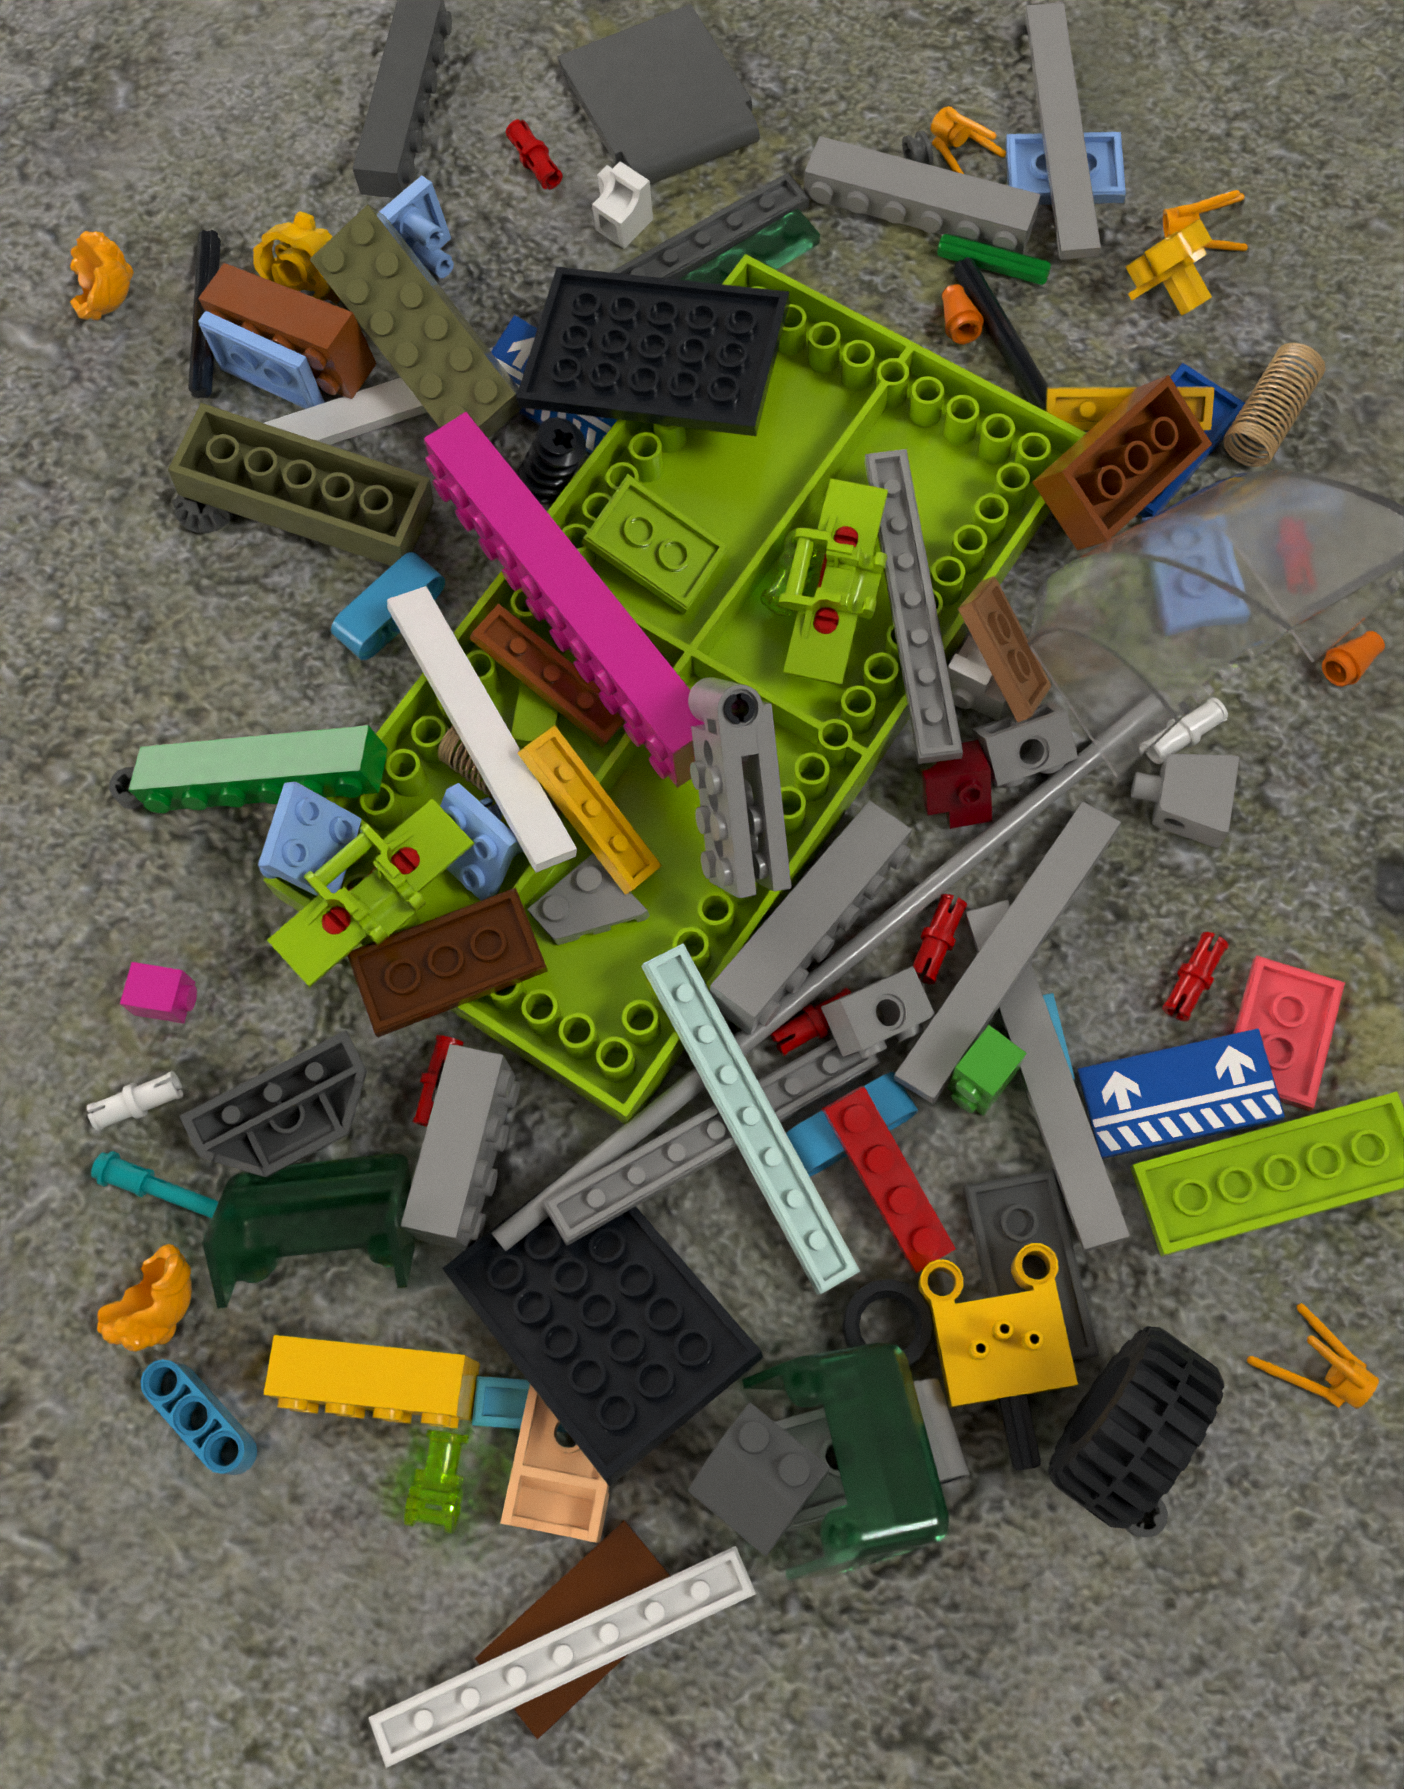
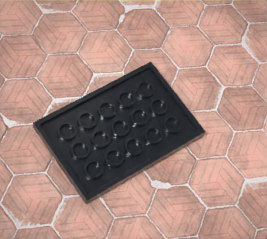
(655, 350)
(606, 1332)

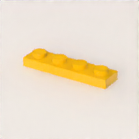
(1088, 405)
(589, 809)

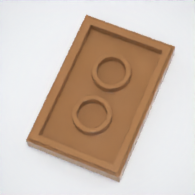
(1005, 648)

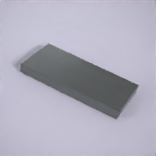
(1021, 1212)

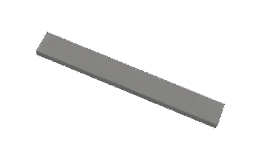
(1062, 132)
(914, 612)
(1007, 952)
(1055, 1101)
(696, 1143)

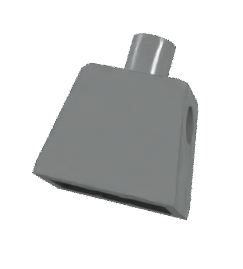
(1191, 795)

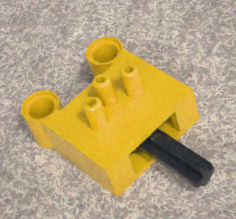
(1003, 1347)

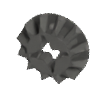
(191, 517)

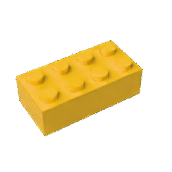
(372, 1378)

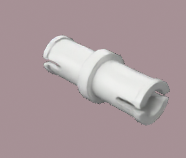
(1189, 730)
(134, 1101)

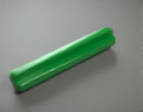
(995, 259)

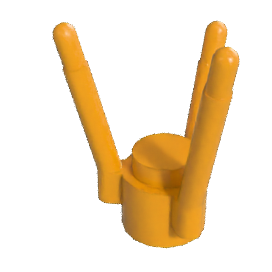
(954, 129)
(1180, 217)
(1347, 1375)

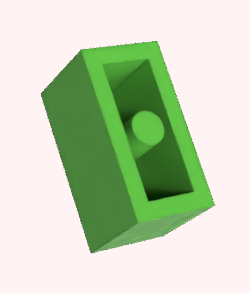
(985, 1071)

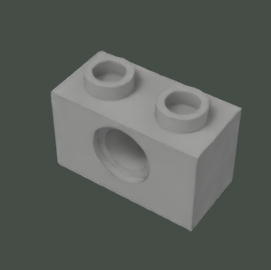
(1050, 749)
(855, 1018)

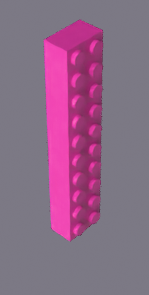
(566, 594)

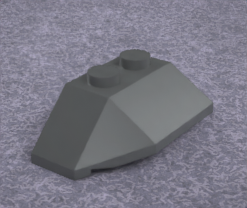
(282, 1110)

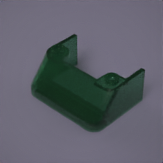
(310, 1212)
(879, 1451)

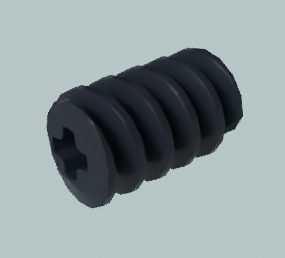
(552, 459)

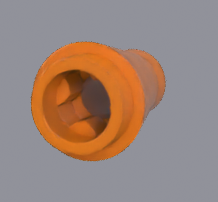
(961, 316)
(1350, 660)

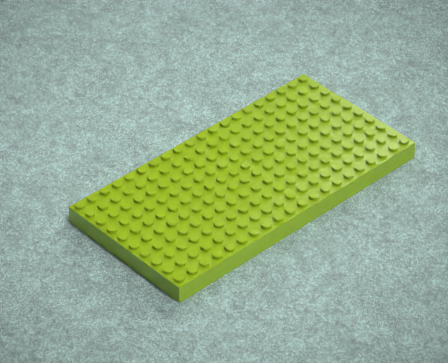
(832, 398)

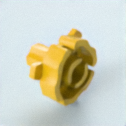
(293, 264)
(1173, 265)

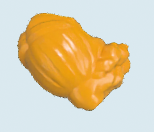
(101, 274)
(152, 1307)

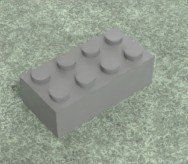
(461, 1148)

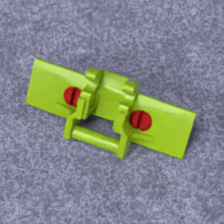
(846, 581)
(381, 902)

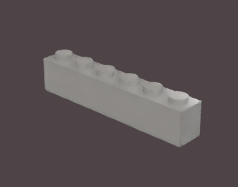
(920, 195)
(809, 918)

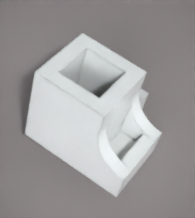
(622, 205)
(973, 682)

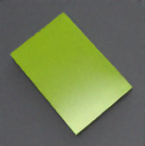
(655, 544)

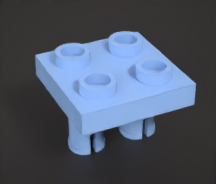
(422, 225)
(305, 836)
(494, 847)

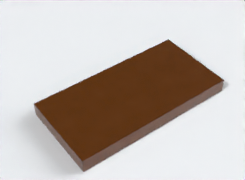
(446, 962)
(604, 1576)

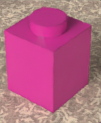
(158, 992)

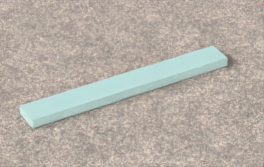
(750, 1119)

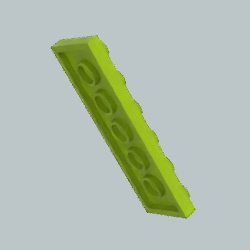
(1273, 1174)

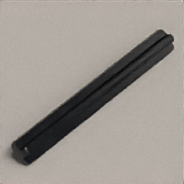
(1002, 332)
(201, 354)

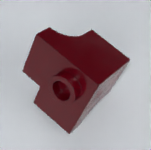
(960, 788)

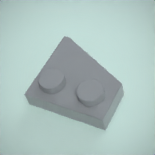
(585, 904)

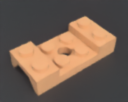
(551, 1484)

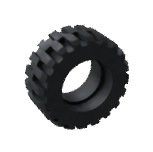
(1136, 1428)

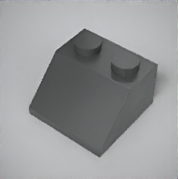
(758, 1479)

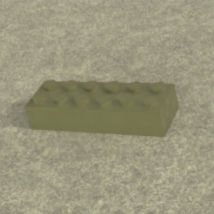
(416, 324)
(301, 485)

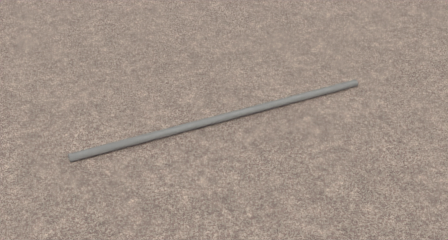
(816, 982)

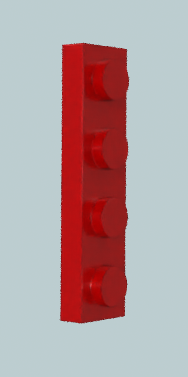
(888, 1178)

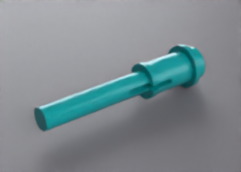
(141, 1181)

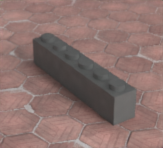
(401, 97)

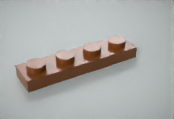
(546, 673)

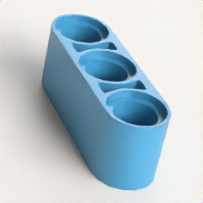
(366, 622)
(818, 1143)
(178, 1409)

